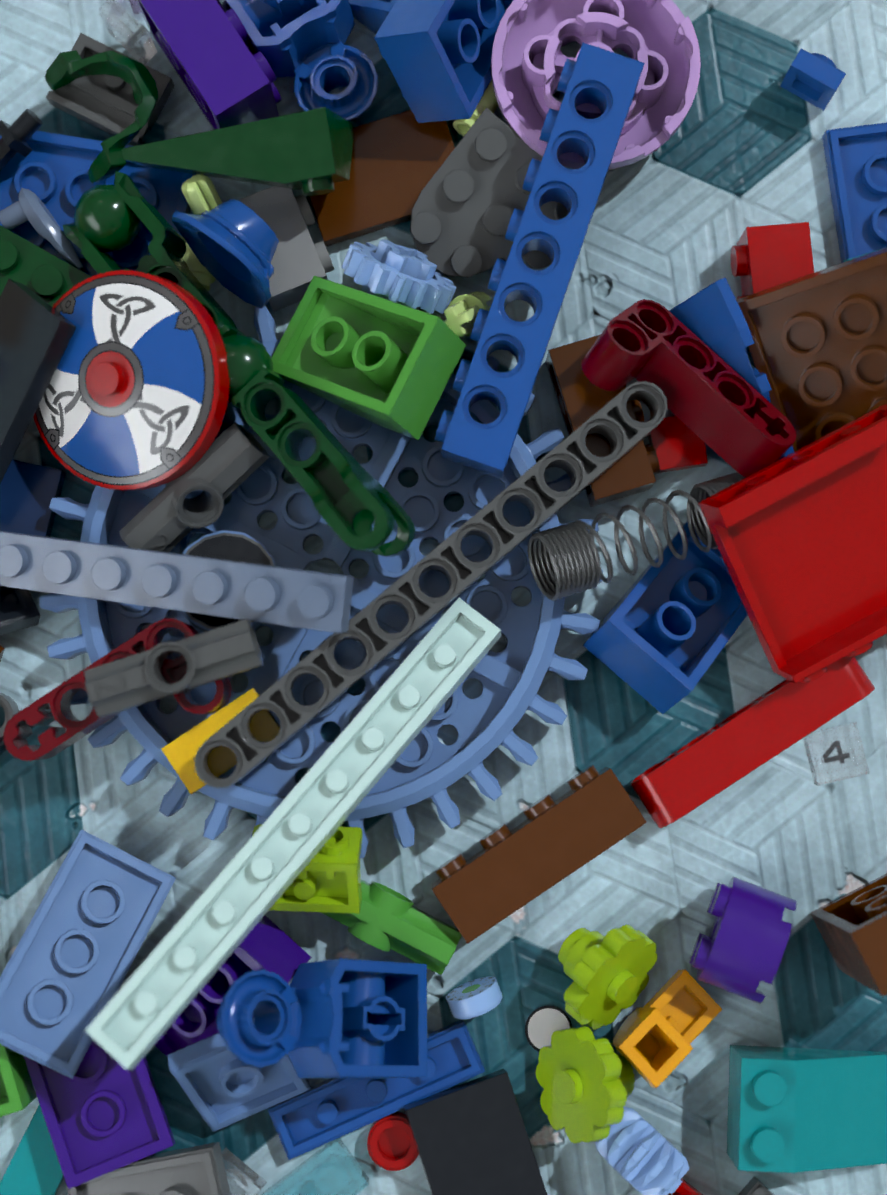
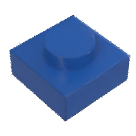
(813, 78)

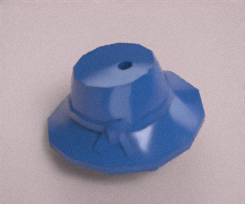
(233, 248)

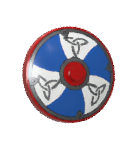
(136, 383)

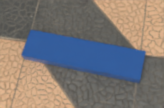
(348, 1104)

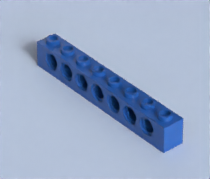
(609, 84)

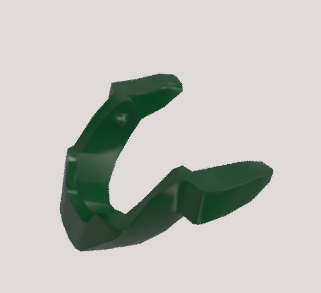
(71, 66)

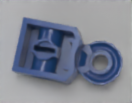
(308, 43)
(331, 1019)

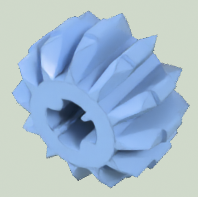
(643, 1155)

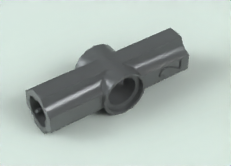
(217, 473)
(140, 677)

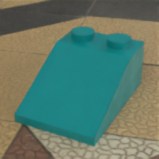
(806, 1108)

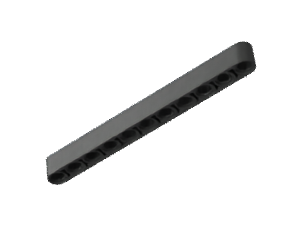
(489, 523)

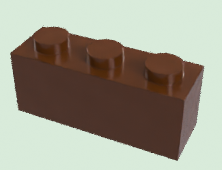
(579, 402)

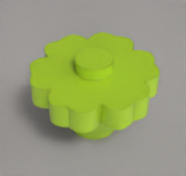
(605, 972)
(583, 1084)

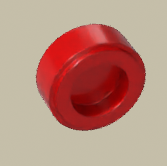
(392, 1142)

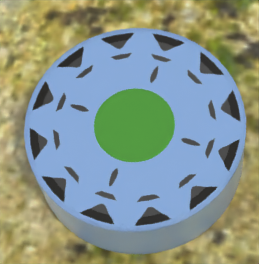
(474, 998)

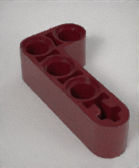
(698, 385)
(57, 702)

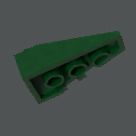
(286, 151)

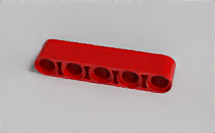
(748, 740)

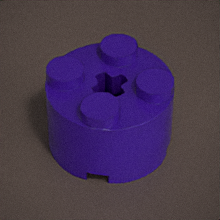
(744, 938)

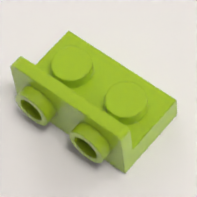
(330, 879)

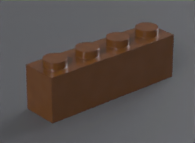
(536, 853)

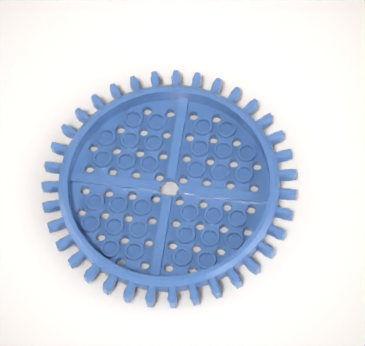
(426, 766)

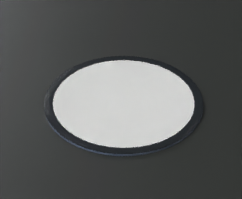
(543, 1023)

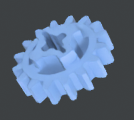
(398, 275)

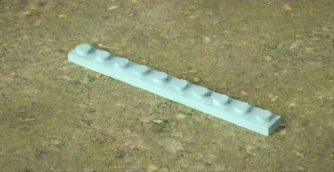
(292, 836)

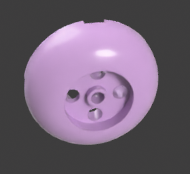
(530, 63)

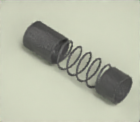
(567, 558)

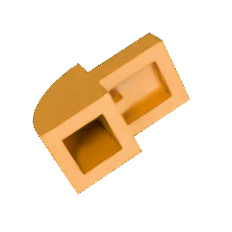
(661, 1032)

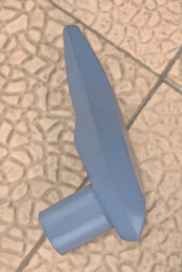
(32, 208)

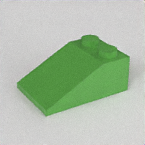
(368, 355)

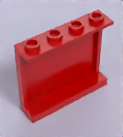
(811, 548)

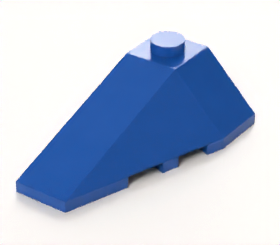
(721, 325)

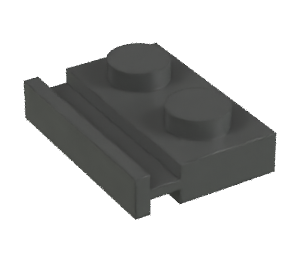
(107, 99)

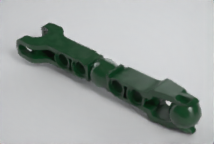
(340, 488)

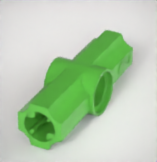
(392, 922)

